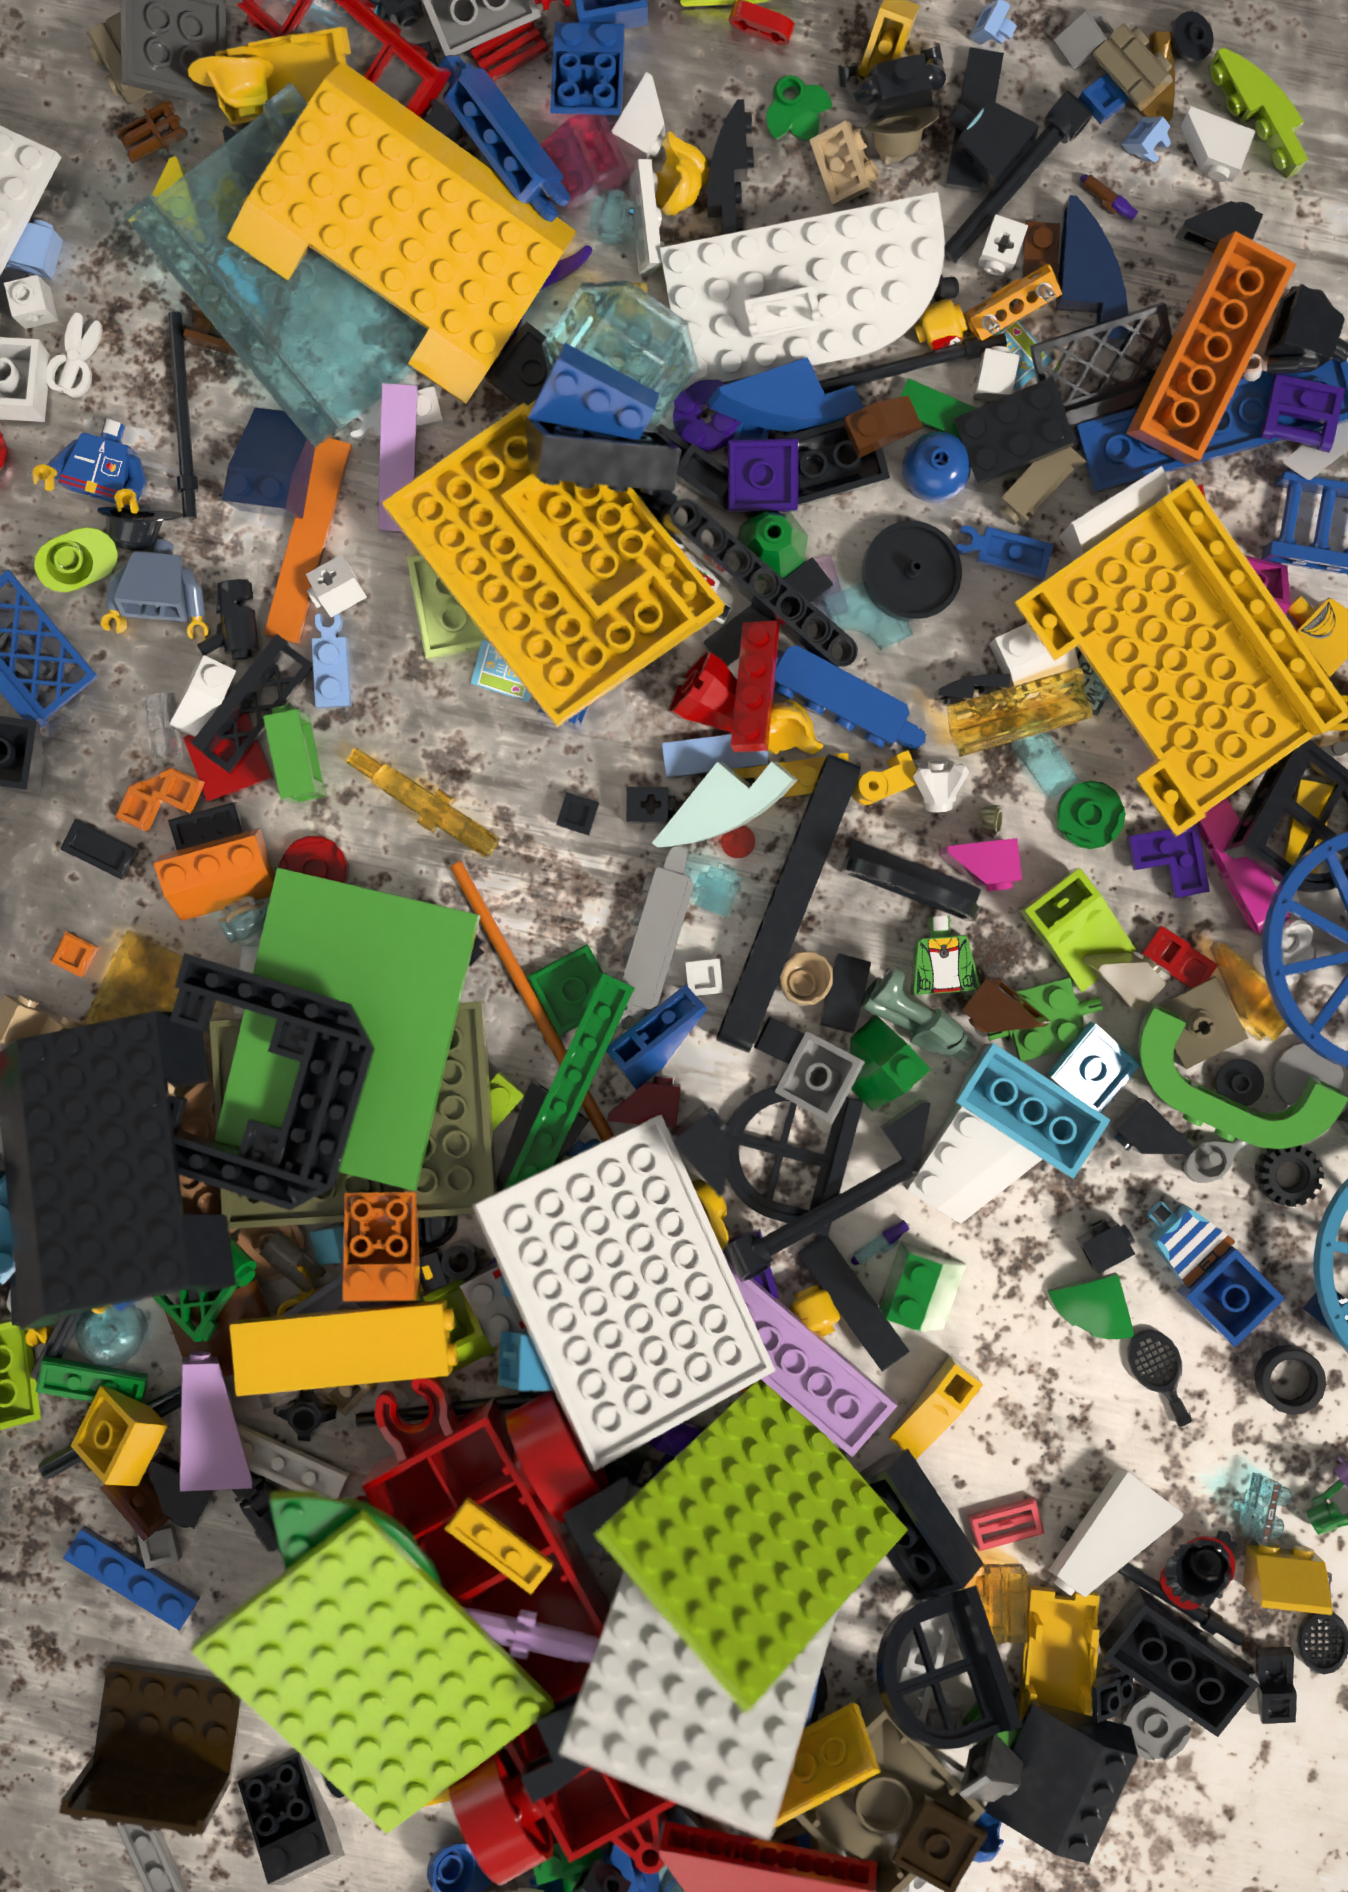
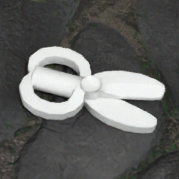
(77, 353)

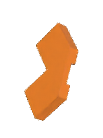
(145, 797)

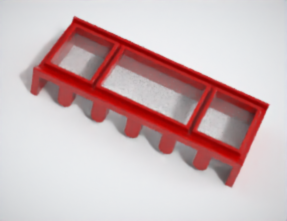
(375, 44)

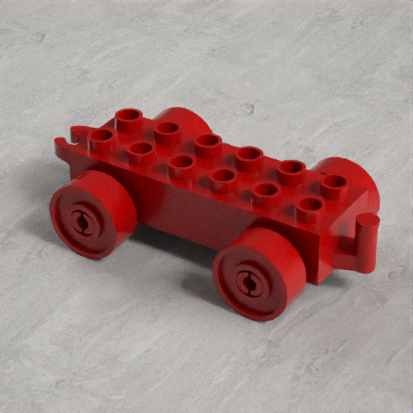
(526, 1476)

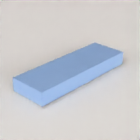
(701, 755)

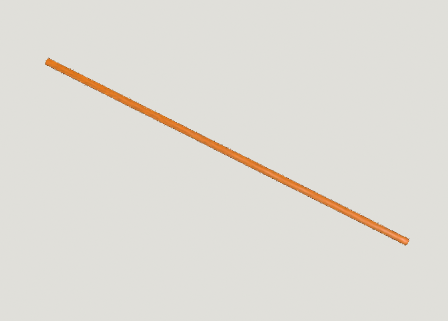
(526, 992)

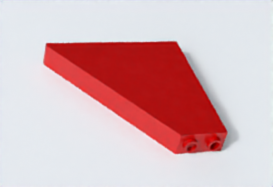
(734, 1863)

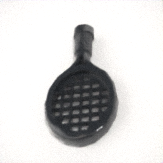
(1176, 1404)
(1305, 1627)

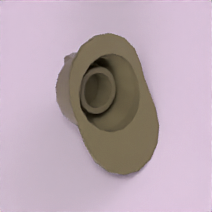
(901, 133)

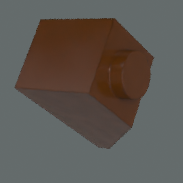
(881, 424)
(1000, 1008)

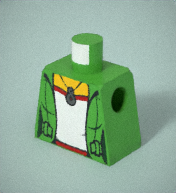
(942, 961)

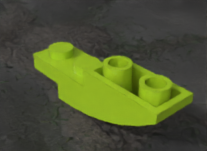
(1256, 96)

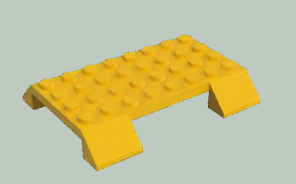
(405, 220)
(1187, 653)

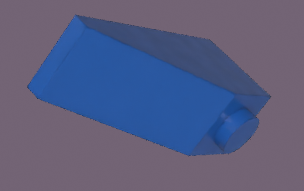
(656, 1037)

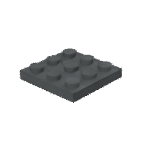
(164, 40)

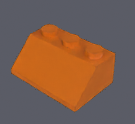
(216, 874)

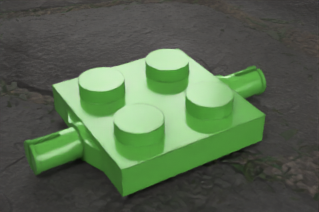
(1062, 1008)

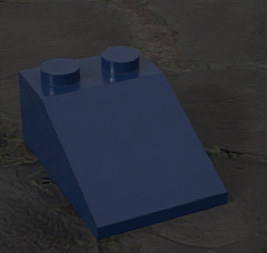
(270, 466)

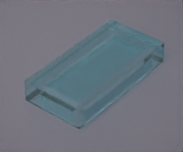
(1045, 763)

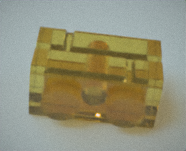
(1005, 1601)

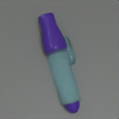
(882, 1243)

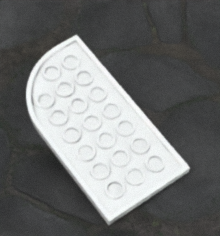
(869, 272)

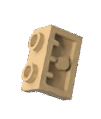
(845, 163)

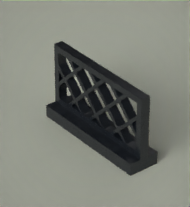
(1121, 393)

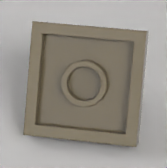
(1209, 1022)

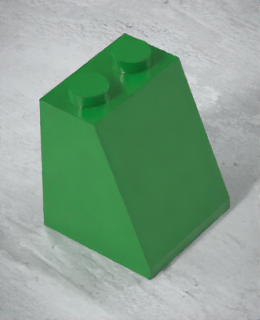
(920, 1288)

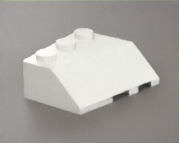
(967, 1165)

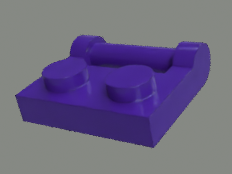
(1303, 401)

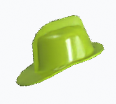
(75, 559)

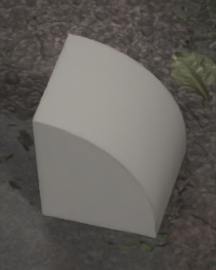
(1084, 37)

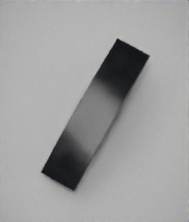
(854, 1302)

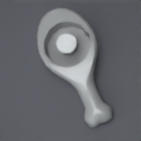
(1211, 1160)

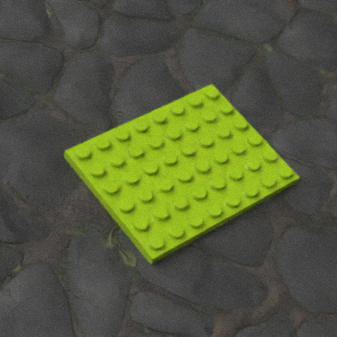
(752, 1540)
(373, 1673)

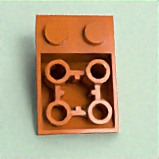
(381, 1247)

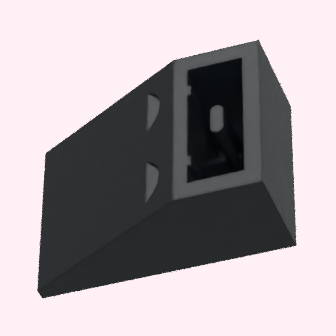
(289, 1820)

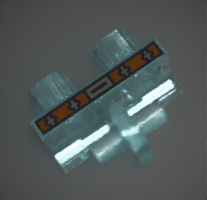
(1260, 1507)

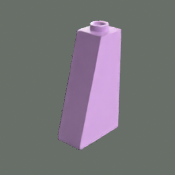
(209, 1435)

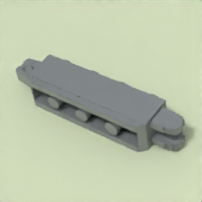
(656, 936)

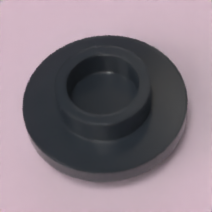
(1192, 36)
(1240, 1081)

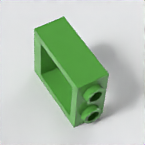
(294, 755)

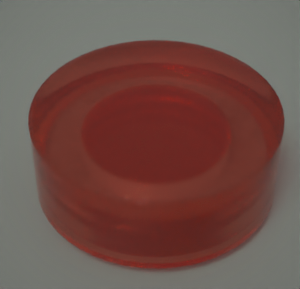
(738, 842)

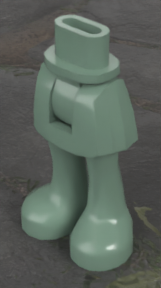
(930, 1028)

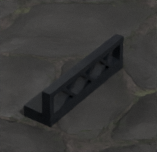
(242, 696)

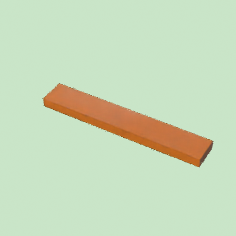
(308, 541)

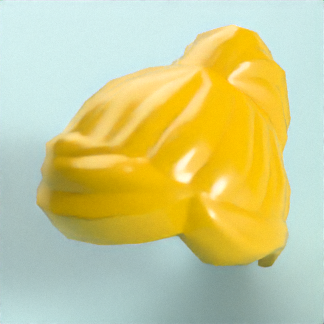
(681, 175)
(791, 728)

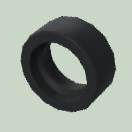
(1311, 1395)

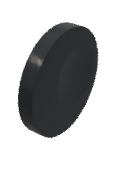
(911, 571)

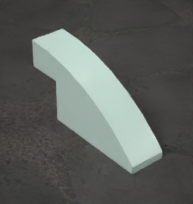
(724, 803)

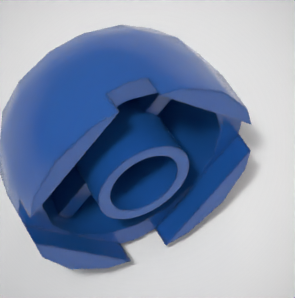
(933, 481)

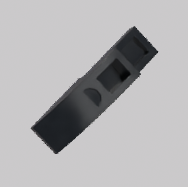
(730, 168)

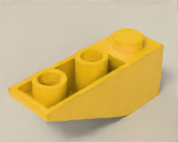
(936, 1407)

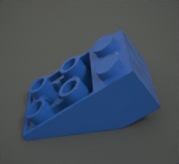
(588, 68)

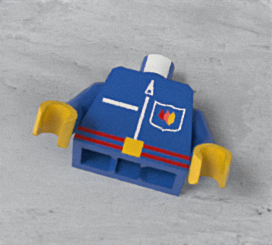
(98, 468)

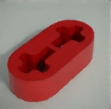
(761, 22)

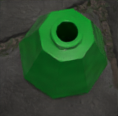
(785, 551)

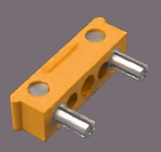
(982, 317)

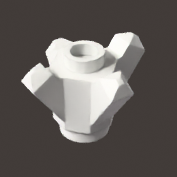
(939, 783)

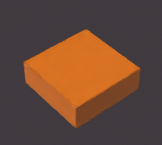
(74, 954)

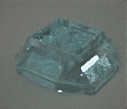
(630, 325)

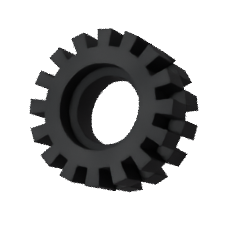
(1303, 1189)

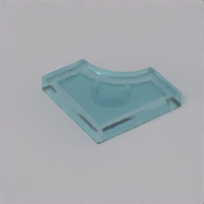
(856, 612)

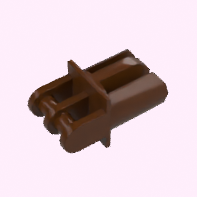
(144, 136)

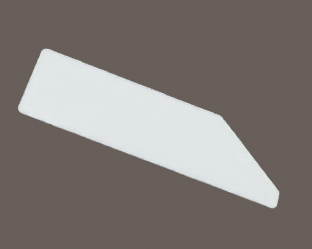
(1309, 461)

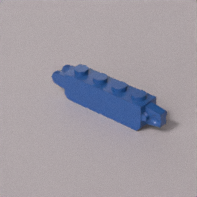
(503, 138)
(845, 698)

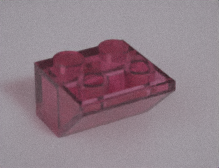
(587, 158)

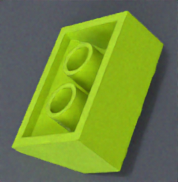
(17, 1388)

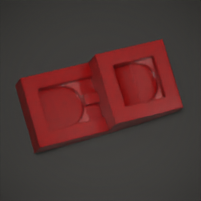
(1179, 959)

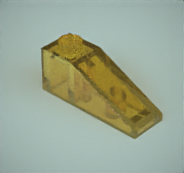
(1248, 994)

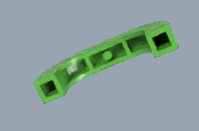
(1296, 1125)

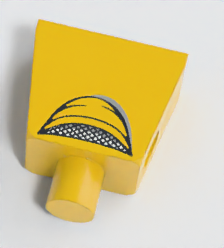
(1323, 631)

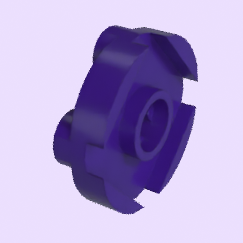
(687, 421)

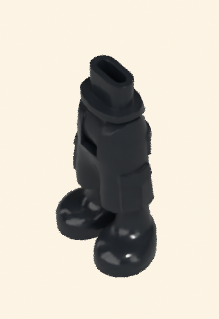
(258, 1510)

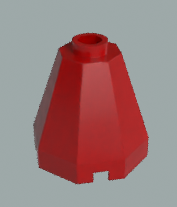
(706, 694)

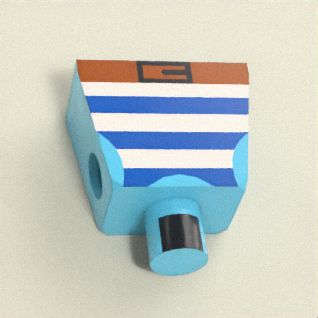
(1187, 1241)

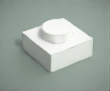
(704, 976)

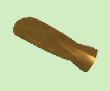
(1164, 102)

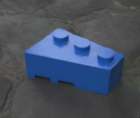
(593, 397)

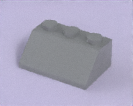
(469, 23)

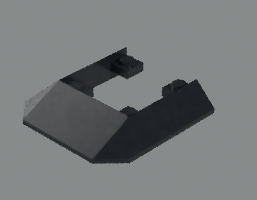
(335, 1055)

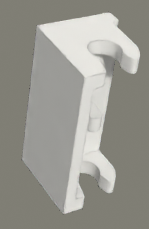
(783, 312)

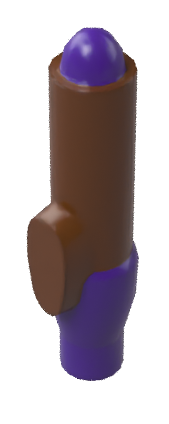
(1109, 199)

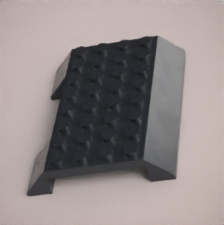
(99, 1170)

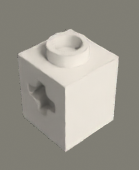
(1007, 233)
(31, 297)
(996, 374)
(334, 586)

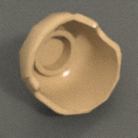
(806, 978)

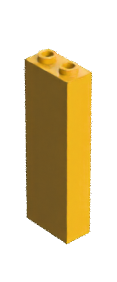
(342, 1347)

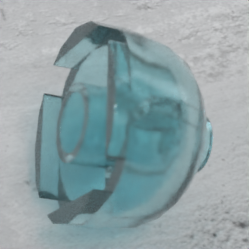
(112, 1335)

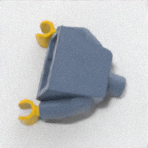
(155, 588)

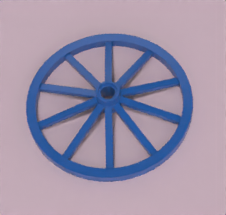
(1272, 948)

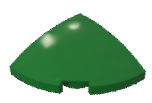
(1095, 1306)

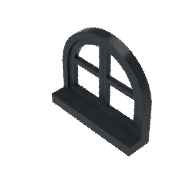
(1274, 798)
(911, 881)
(831, 1163)
(979, 1660)

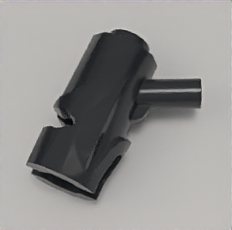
(238, 622)

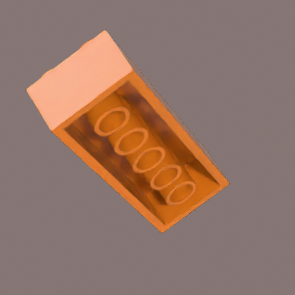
(1211, 348)

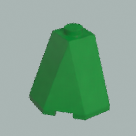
(889, 1064)

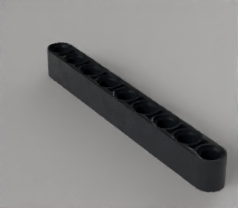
(788, 903)

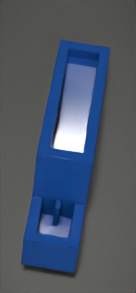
(784, 399)

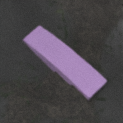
(397, 445)

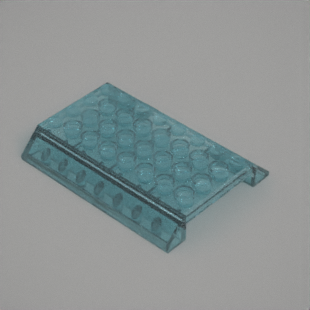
(310, 340)

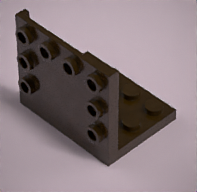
(158, 1751)

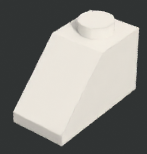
(641, 124)
(1216, 143)
(202, 695)

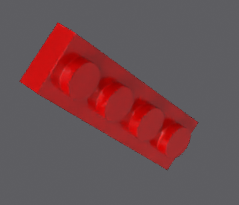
(755, 686)

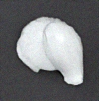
(1296, 947)

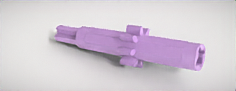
(527, 1635)

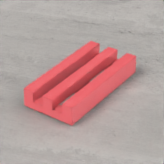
(1002, 1511)

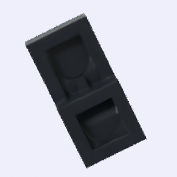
(1276, 1690)

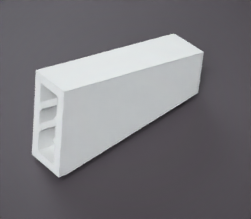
(1112, 1533)

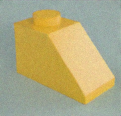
(889, 33)

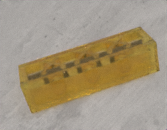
(1019, 715)

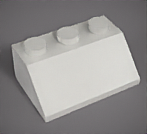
(1114, 513)

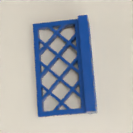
(12, 686)

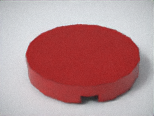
(317, 858)

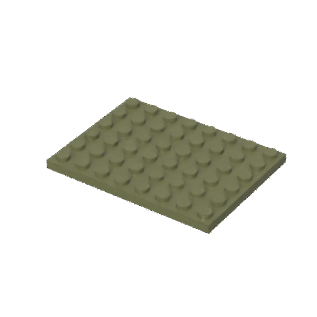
(459, 1150)

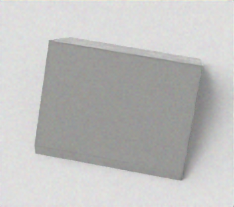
(819, 1077)

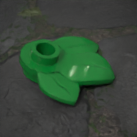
(797, 114)

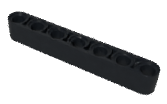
(743, 581)

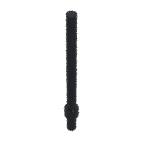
(969, 349)
(187, 482)
(459, 1407)
(1208, 1619)

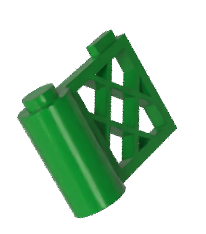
(244, 1273)

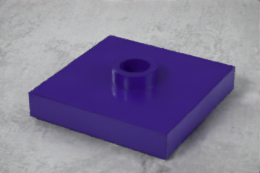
(763, 475)

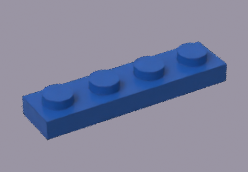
(130, 1578)

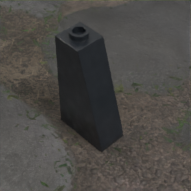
(528, 1113)

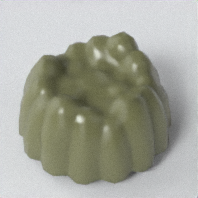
(991, 820)

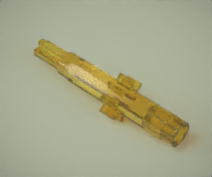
(434, 809)

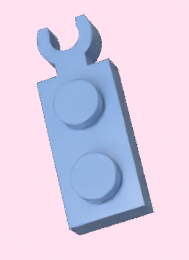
(331, 666)

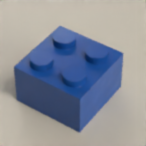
(1232, 1296)

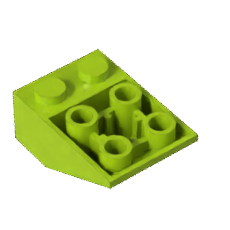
(1075, 922)

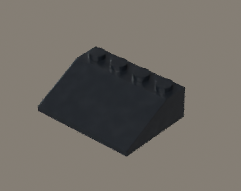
(1067, 1779)

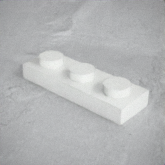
(647, 216)

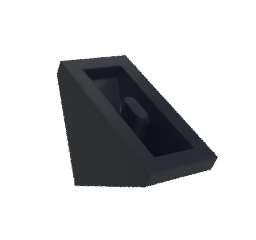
(907, 1132)

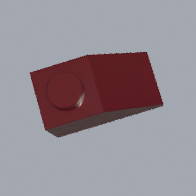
(648, 1101)

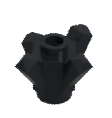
(306, 1414)

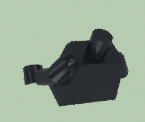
(896, 83)

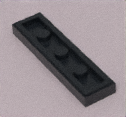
(978, 88)
(807, 580)

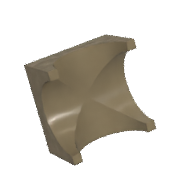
(873, 1814)

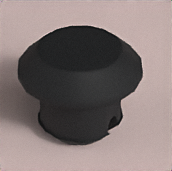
(947, 288)

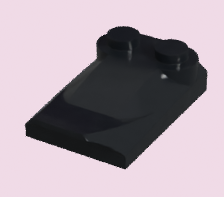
(831, 466)

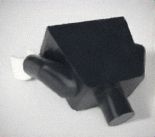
(1302, 335)

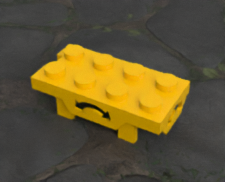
(296, 59)
(1060, 1650)

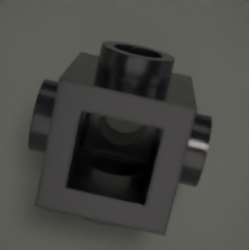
(601, 1878)

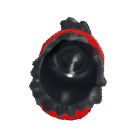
(1199, 1571)

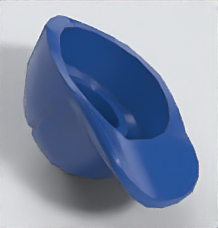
(456, 1870)

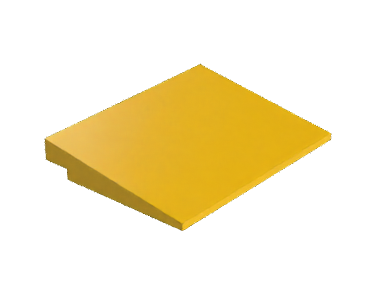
(555, 576)

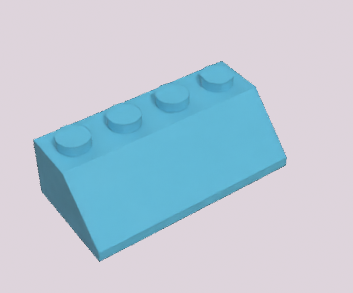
(1031, 1109)

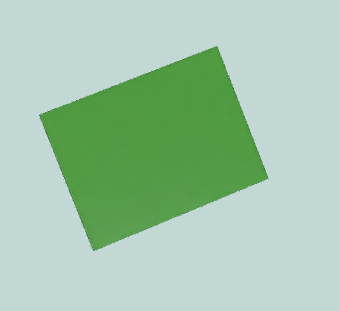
(403, 975)

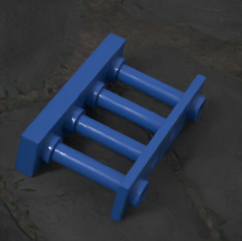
(1318, 554)

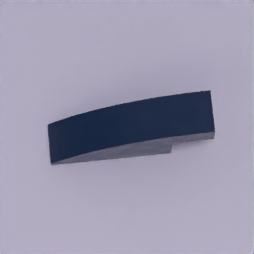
(1090, 270)

